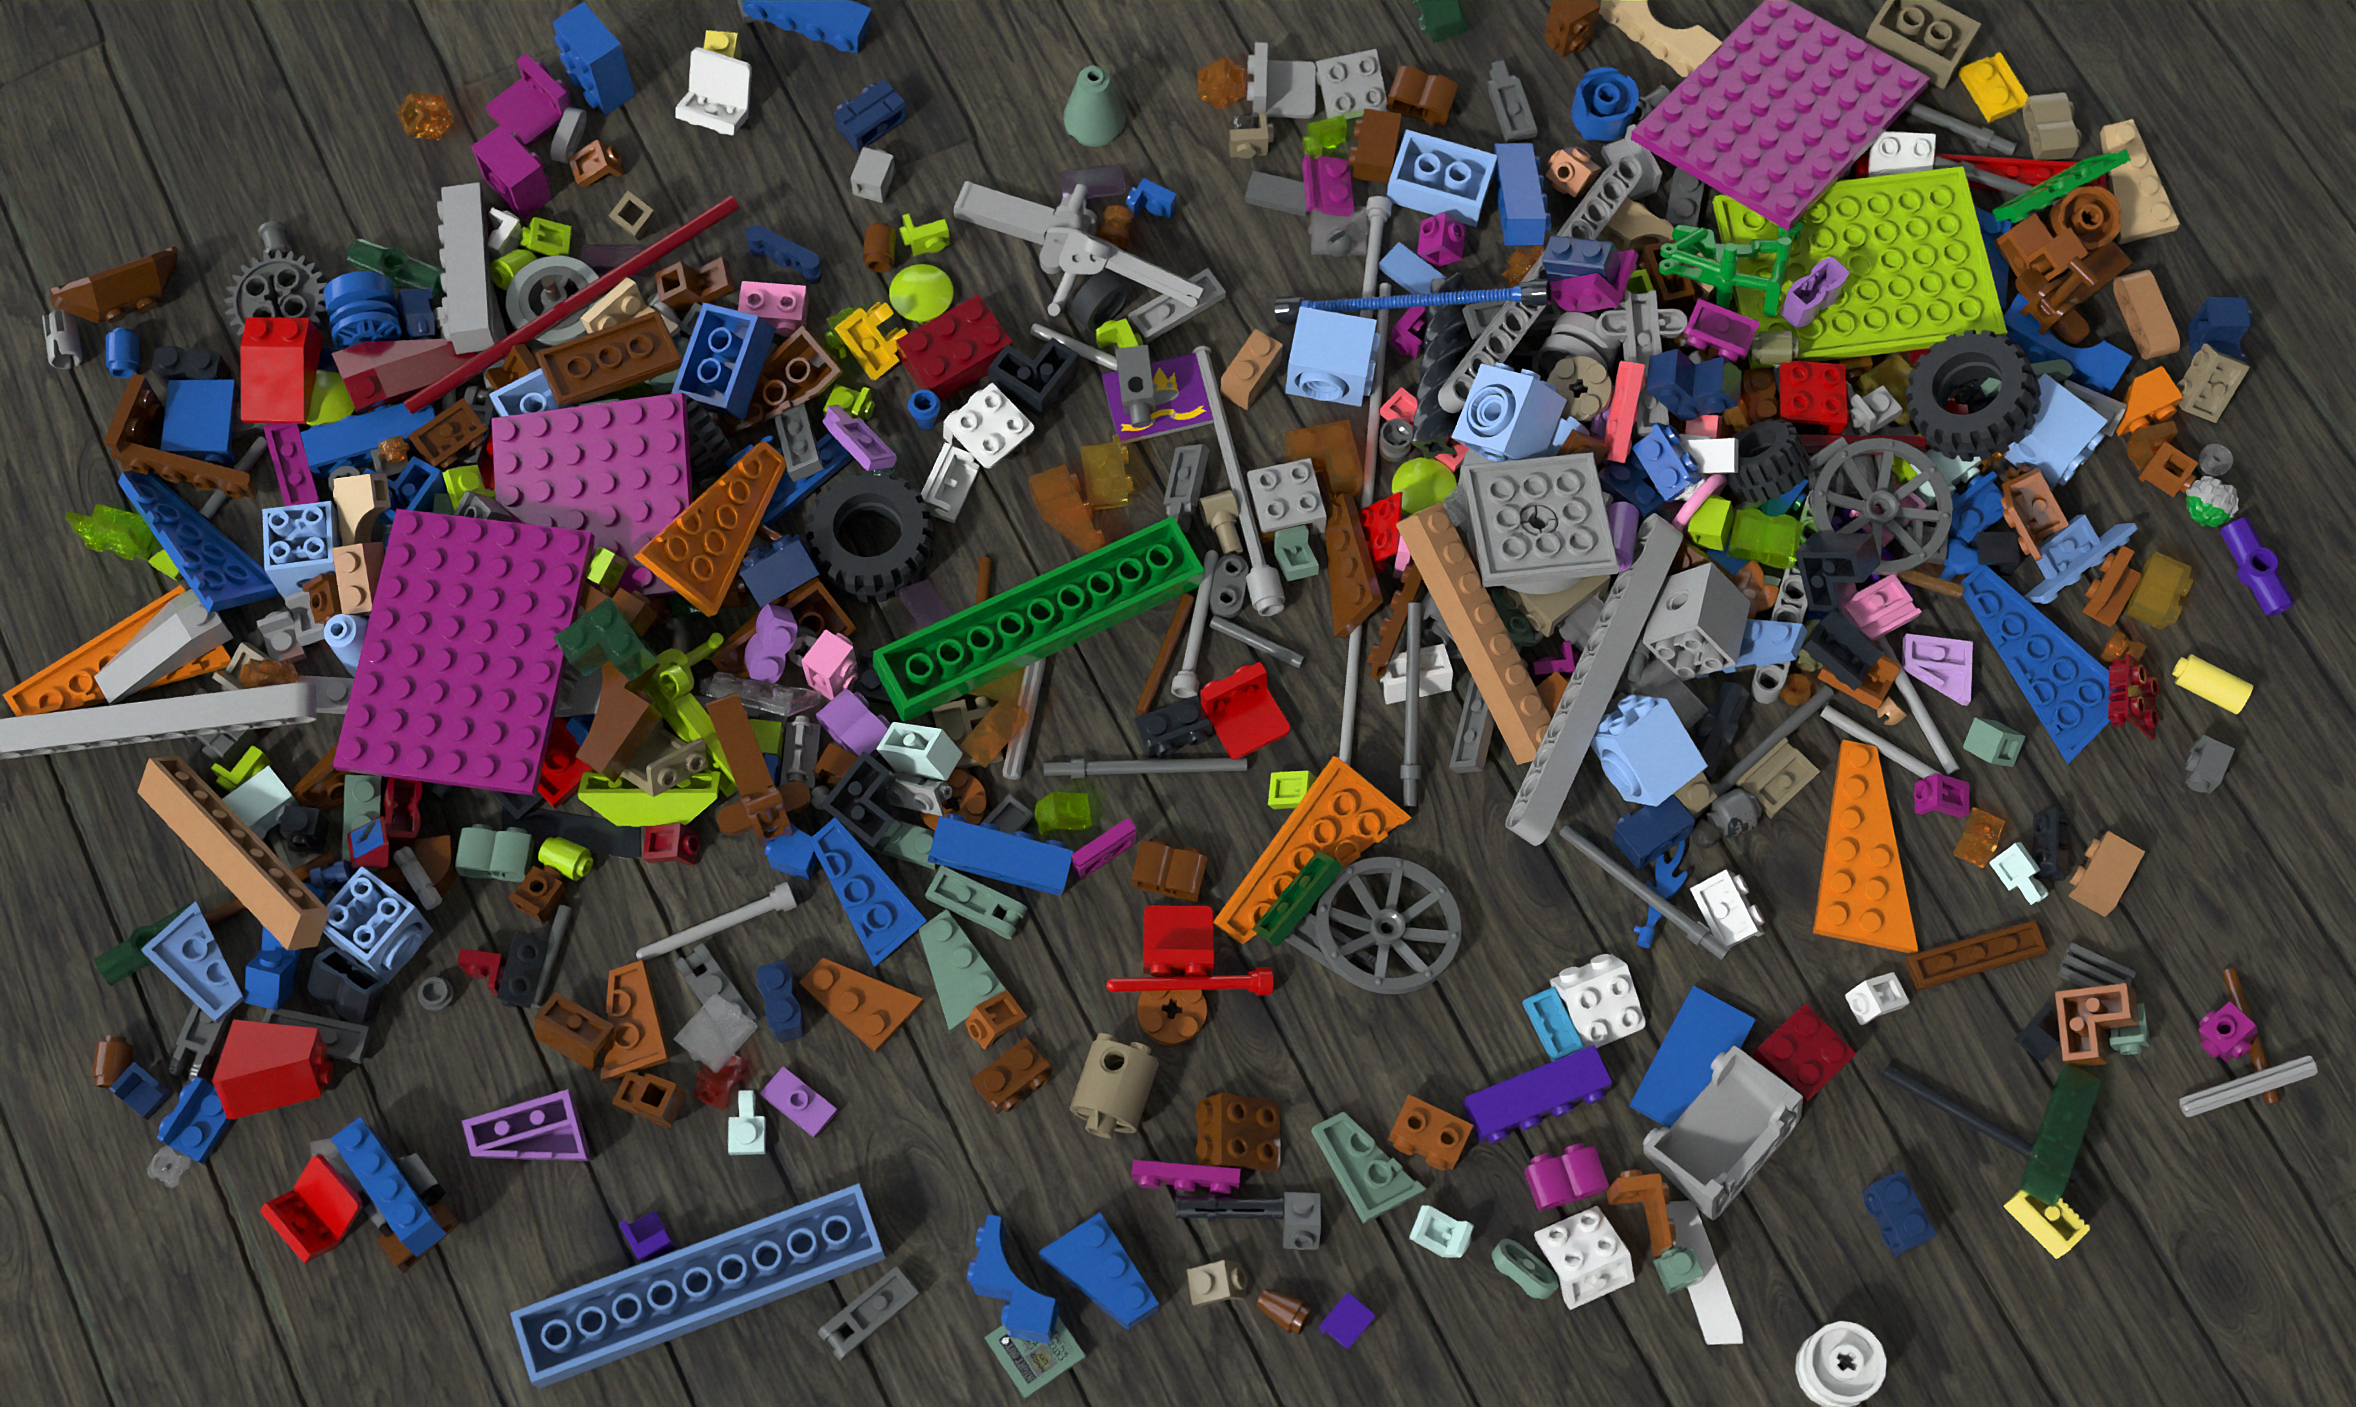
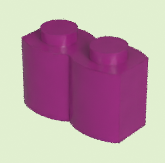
(1566, 1177)

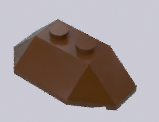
(119, 289)

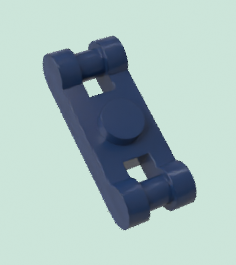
(784, 252)
(333, 877)

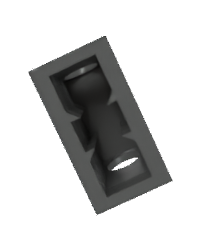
(1136, 384)

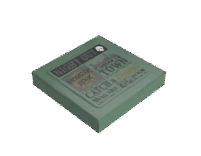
(1035, 1363)

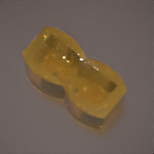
(2159, 591)

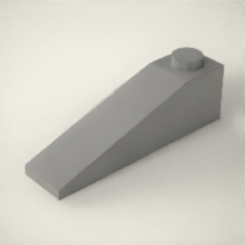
(167, 642)

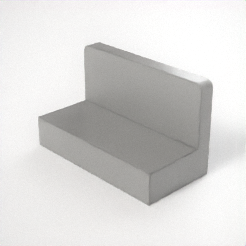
(1651, 172)

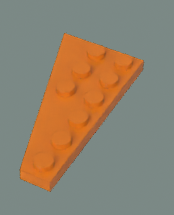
(710, 537)
(71, 680)
(1337, 817)
(1862, 875)

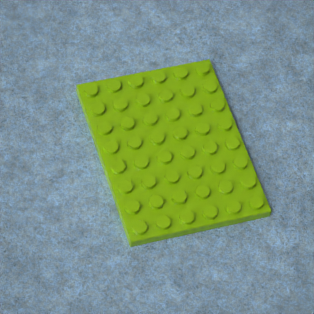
(1909, 259)

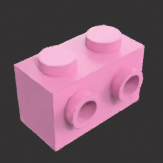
(777, 304)
(831, 665)

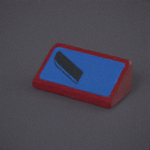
(369, 845)

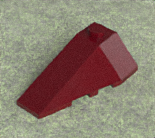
(394, 369)

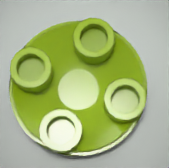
(921, 293)
(329, 399)
(1422, 484)

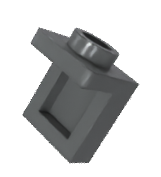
(1301, 1221)

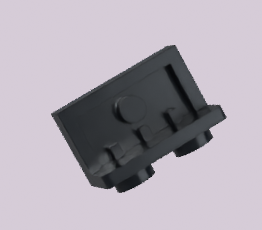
(1843, 649)

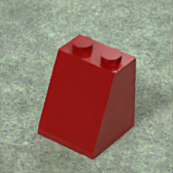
(270, 1067)

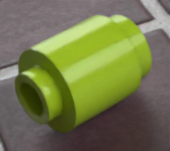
(506, 267)
(566, 857)

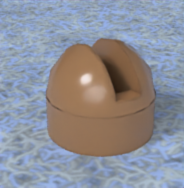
(1892, 710)

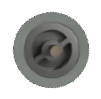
(543, 286)

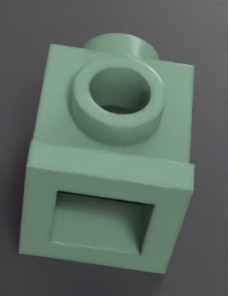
(1678, 1269)

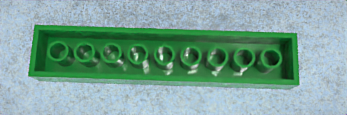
(1037, 618)

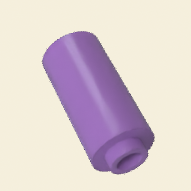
(1624, 524)

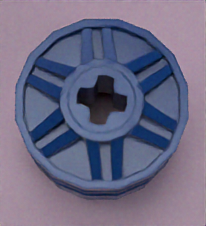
(361, 309)

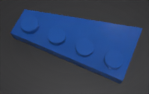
(869, 897)

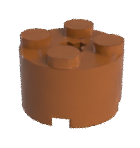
(2097, 207)

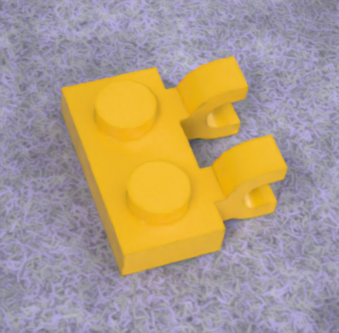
(865, 341)

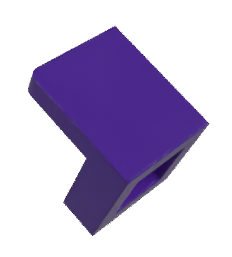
(647, 1237)
(1347, 1321)

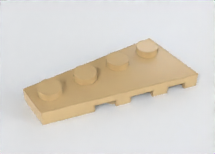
(2137, 186)

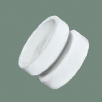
(1845, 1344)

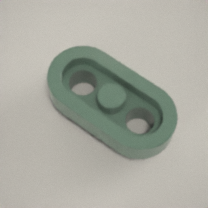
(1525, 1269)

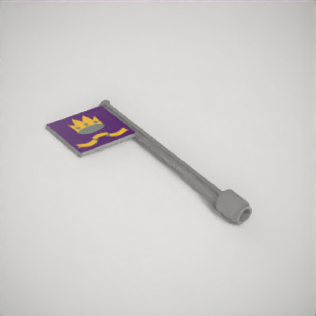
(1187, 399)

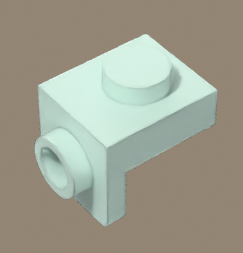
(1441, 1233)

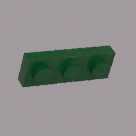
(1297, 898)

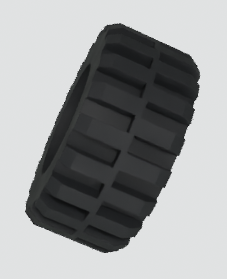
(1960, 361)
(862, 498)

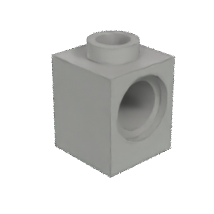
(873, 174)

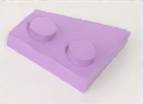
(1940, 664)

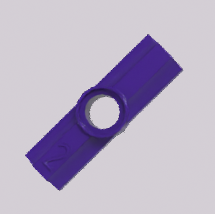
(2249, 550)

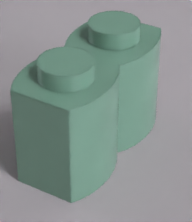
(494, 853)

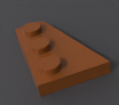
(860, 1002)
(638, 1029)

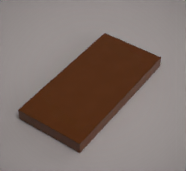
(609, 360)

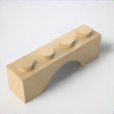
(1678, 47)
(1636, 227)
(359, 504)

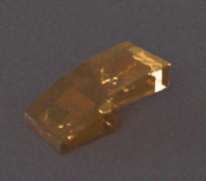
(995, 731)

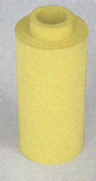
(2212, 683)

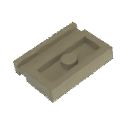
(1778, 777)

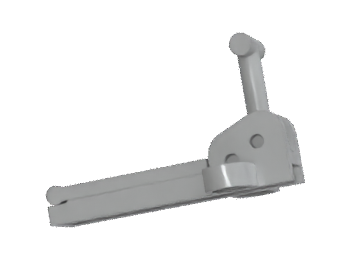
(1028, 219)
(1092, 254)
(1641, 327)

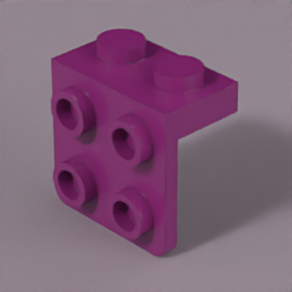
(532, 103)
(1592, 290)
(1721, 330)

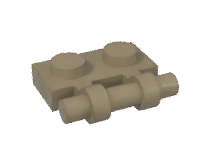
(957, 723)

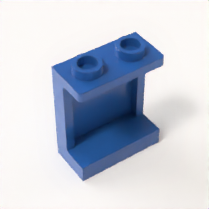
(201, 420)

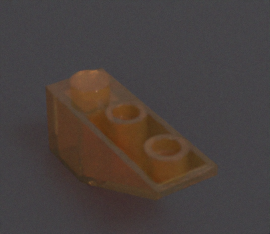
(1062, 508)

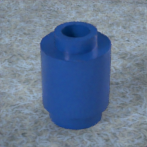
(122, 352)

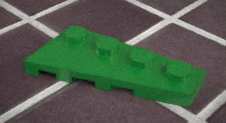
(2060, 185)

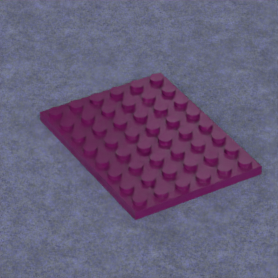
(1780, 110)
(464, 652)

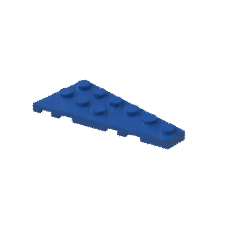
(205, 557)
(2050, 668)

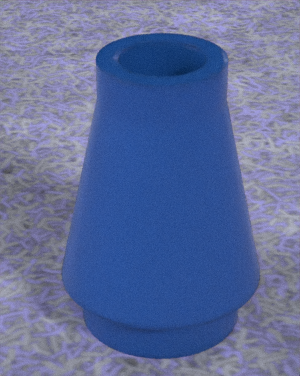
(924, 408)

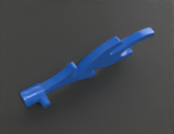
(1666, 887)

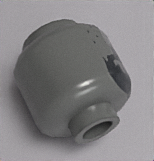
(1734, 813)

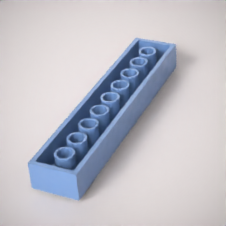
(696, 1286)

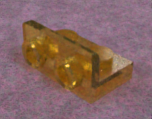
(1105, 474)

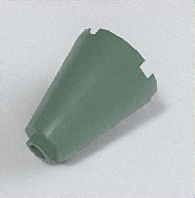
(1094, 109)

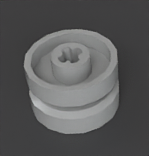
(1576, 336)

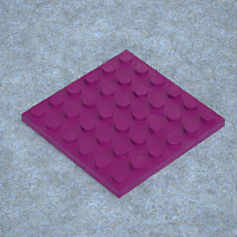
(600, 471)

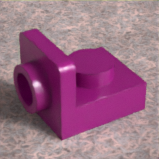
(1407, 330)
(1547, 666)
(1942, 795)

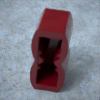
(402, 812)

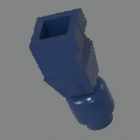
(415, 314)

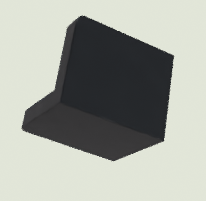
(1998, 550)
(2040, 1034)

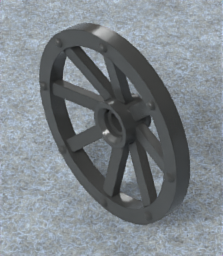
(1886, 501)
(1389, 920)

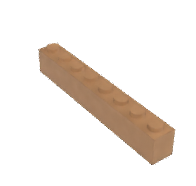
(1477, 629)
(233, 852)

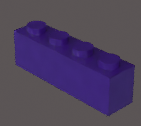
(1536, 1095)

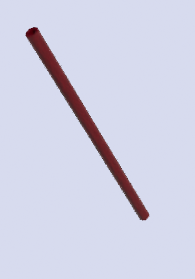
(571, 305)

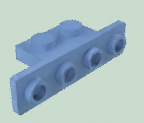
(2072, 552)

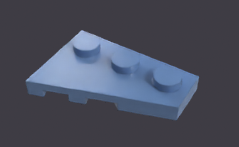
(1768, 643)
(195, 963)

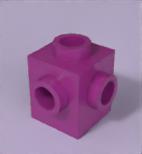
(1441, 239)
(2227, 1033)

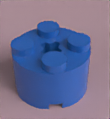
(1604, 104)

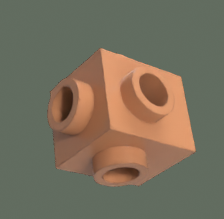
(1572, 171)

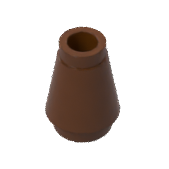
(1285, 1310)

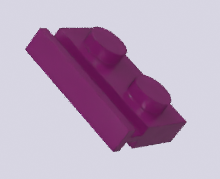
(1328, 185)
(1104, 849)

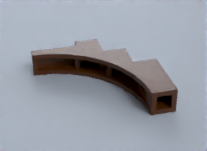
(624, 710)

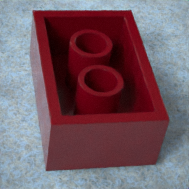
(953, 348)

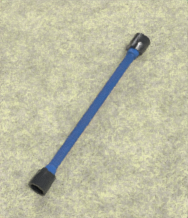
(1535, 293)

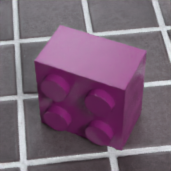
(512, 171)

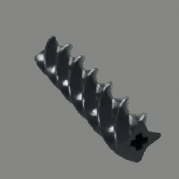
(1442, 348)

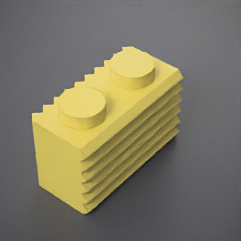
(2052, 1226)

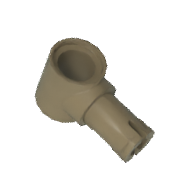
(1221, 514)

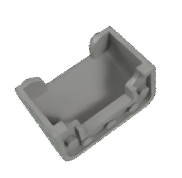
(1726, 1132)

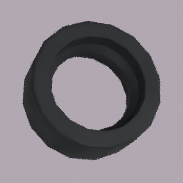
(1101, 299)

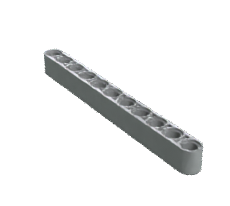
(1584, 223)
(1593, 682)
(158, 720)

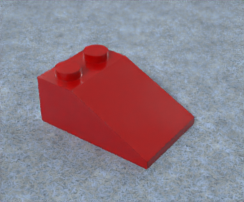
(278, 369)

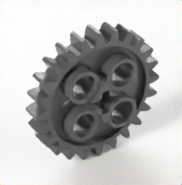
(304, 293)

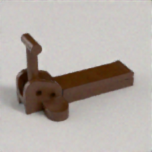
(2056, 302)
(762, 803)

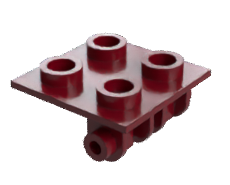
(2132, 696)

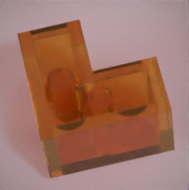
(1332, 452)

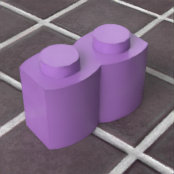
(1814, 292)
(767, 648)
(853, 724)

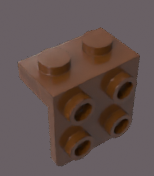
(1238, 1132)

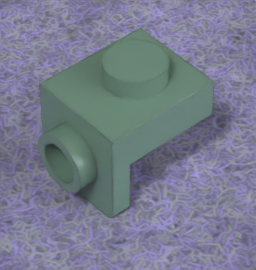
(1295, 553)
(2132, 1038)

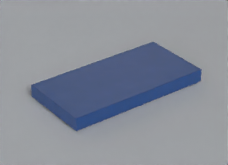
(1686, 1055)

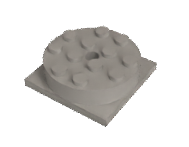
(1545, 493)

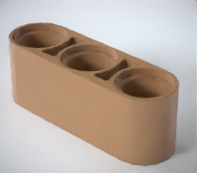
(2146, 314)

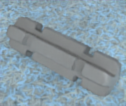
(417, 878)

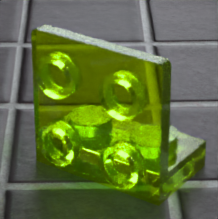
(115, 531)

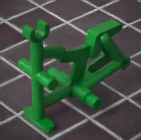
(1723, 271)

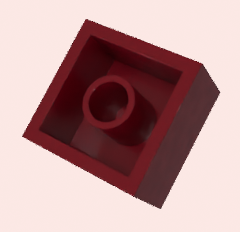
(1804, 1053)

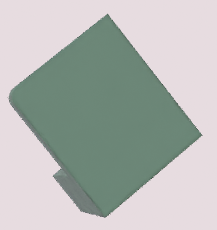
(1993, 742)

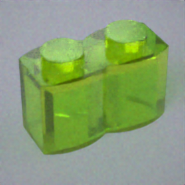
(1765, 538)

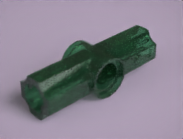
(381, 260)
(128, 956)

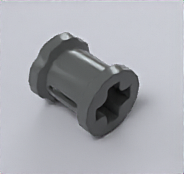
(274, 238)

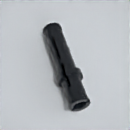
(1229, 1207)

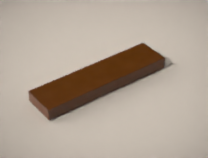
(1976, 955)

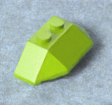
(631, 806)

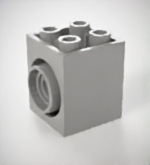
(1697, 622)

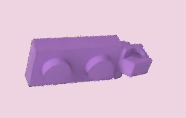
(859, 439)

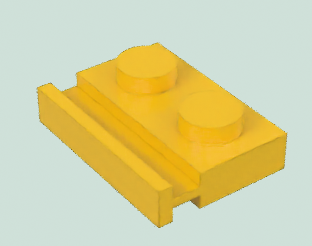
(1993, 87)

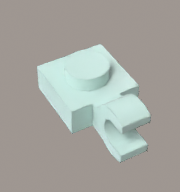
(2017, 869)
(747, 1131)

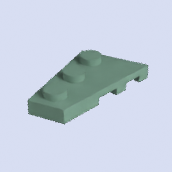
(957, 969)
(1364, 1171)

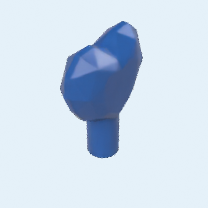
(1959, 559)

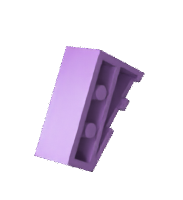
(530, 1130)

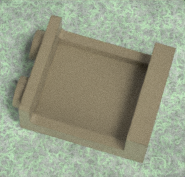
(1546, 610)
(664, 761)

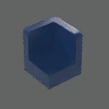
(140, 1091)

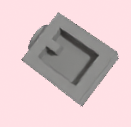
(1874, 410)
(280, 637)

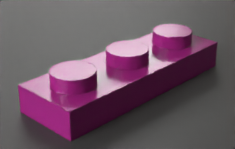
(291, 464)
(1185, 1176)

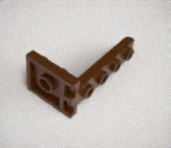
(130, 442)
(1393, 627)

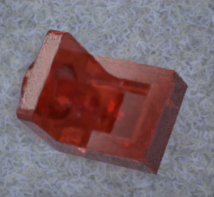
(716, 1088)

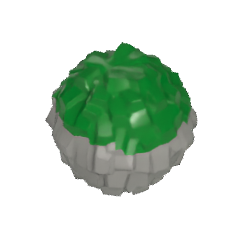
(2211, 501)

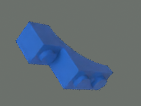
(792, 853)
(273, 969)
(1029, 1313)

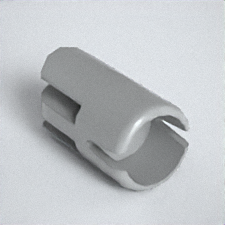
(62, 339)

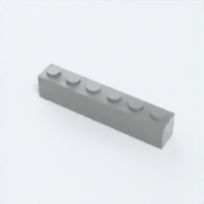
(467, 268)

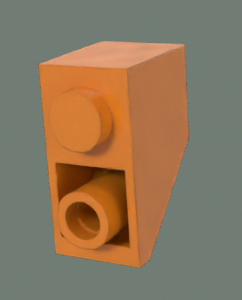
(2148, 399)

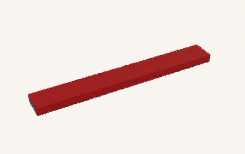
(2021, 170)

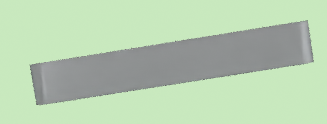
(1787, 609)

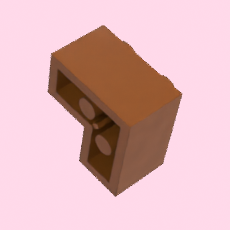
(2034, 248)
(2086, 1014)

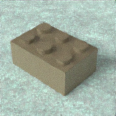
(1923, 36)

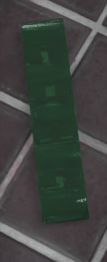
(2060, 1134)

